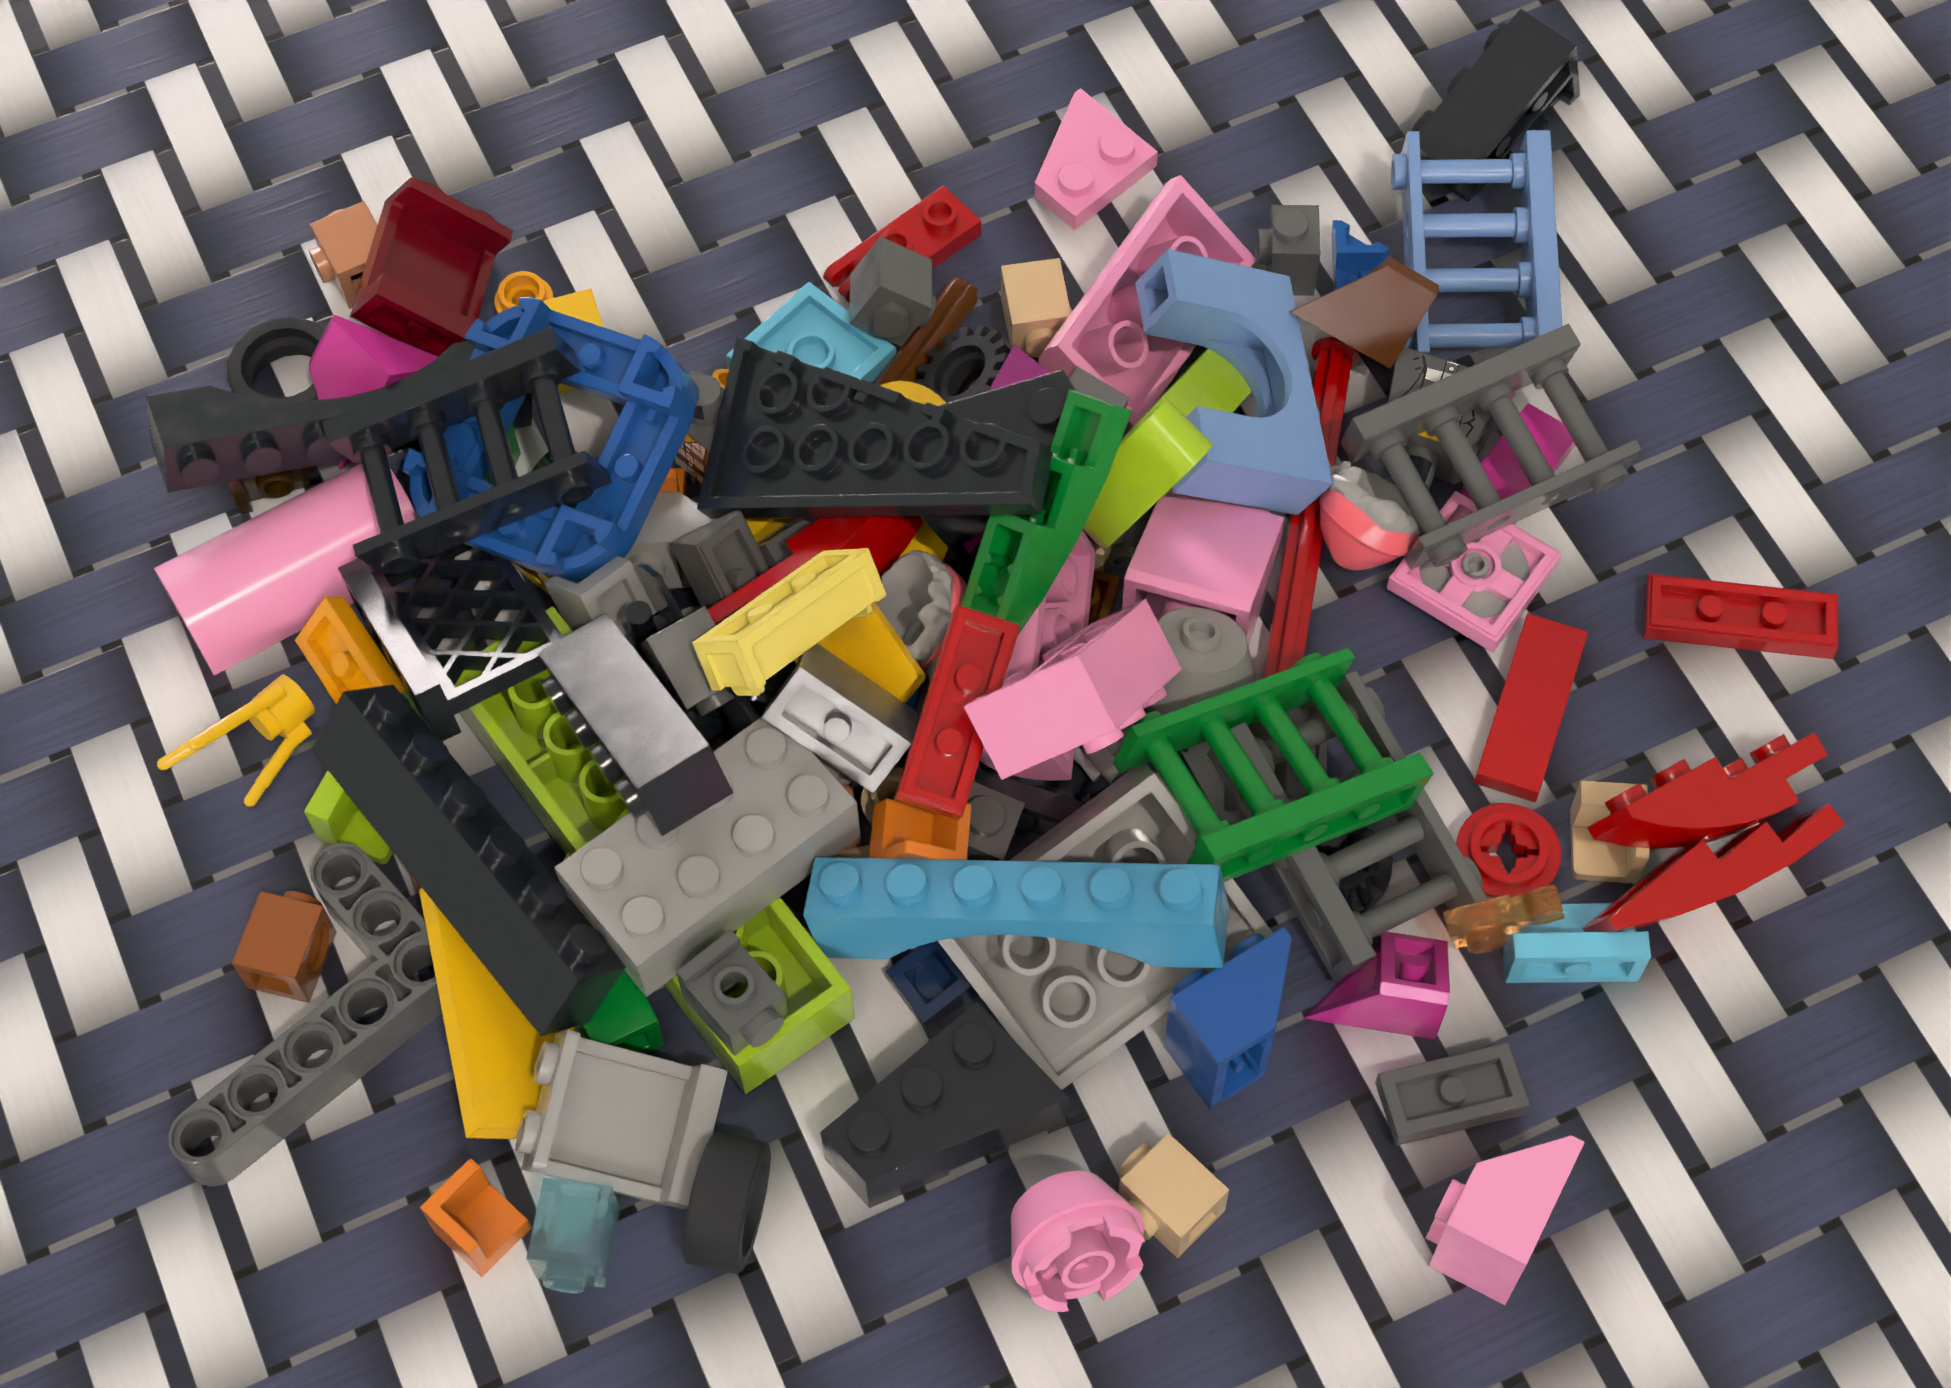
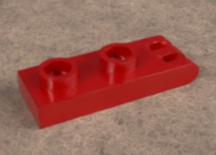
(931, 228)

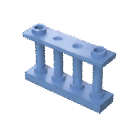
(1529, 224)

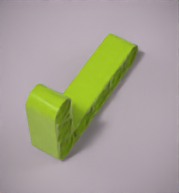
(1163, 446)

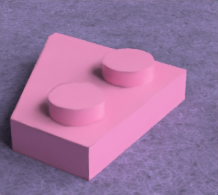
(1090, 162)

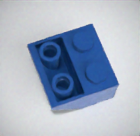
(1227, 1018)

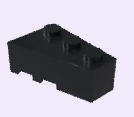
(1501, 96)

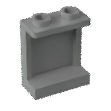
(620, 1119)

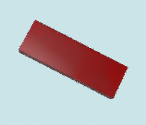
(1740, 616)
(1531, 708)
(945, 741)

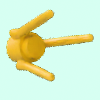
(273, 712)

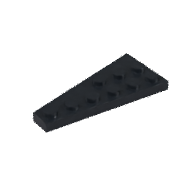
(840, 446)

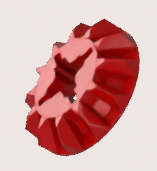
(1528, 836)

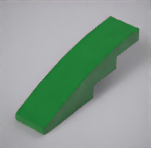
(1026, 552)

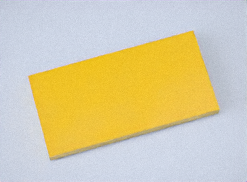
(486, 1034)

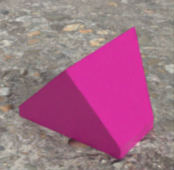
(360, 360)
(1396, 991)

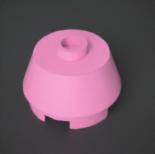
(1074, 1240)

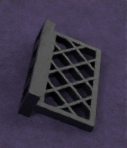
(412, 641)

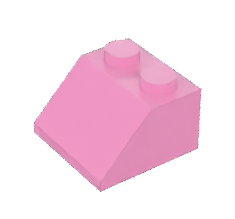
(1498, 1216)

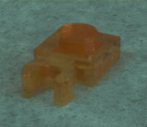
(1487, 923)

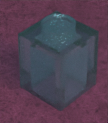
(573, 1235)

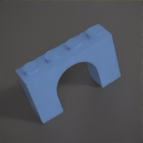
(1247, 319)

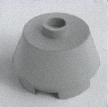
(1211, 657)

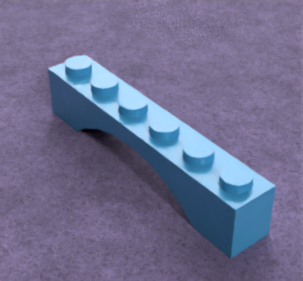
(1135, 909)

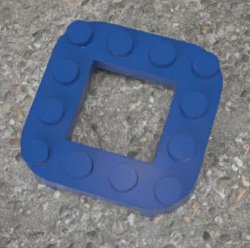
(638, 453)

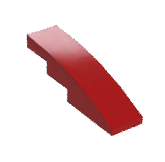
(1700, 877)

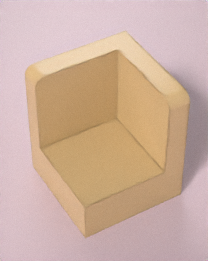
(1594, 858)

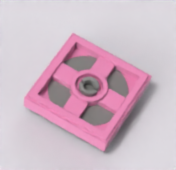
(1485, 586)

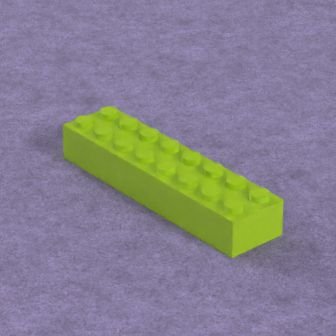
(579, 804)

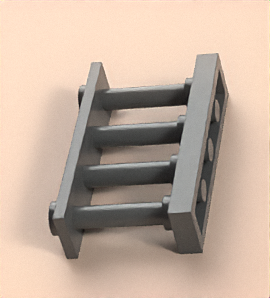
(1491, 387)
(1313, 878)

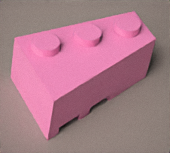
(1079, 693)

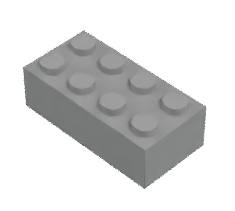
(682, 891)

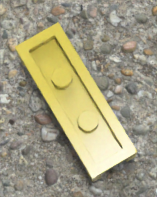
(788, 620)

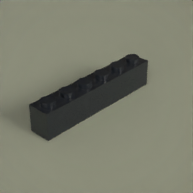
(468, 859)

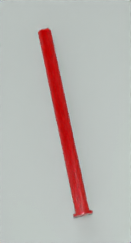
(1304, 534)

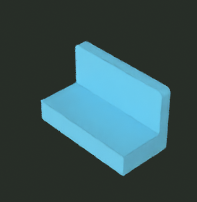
(1568, 954)

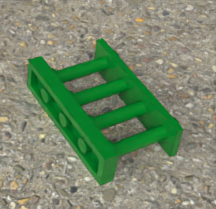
(1276, 826)

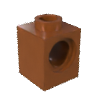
(285, 945)

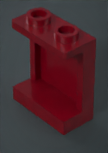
(428, 267)

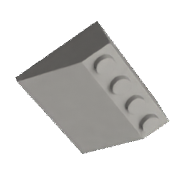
(1073, 999)

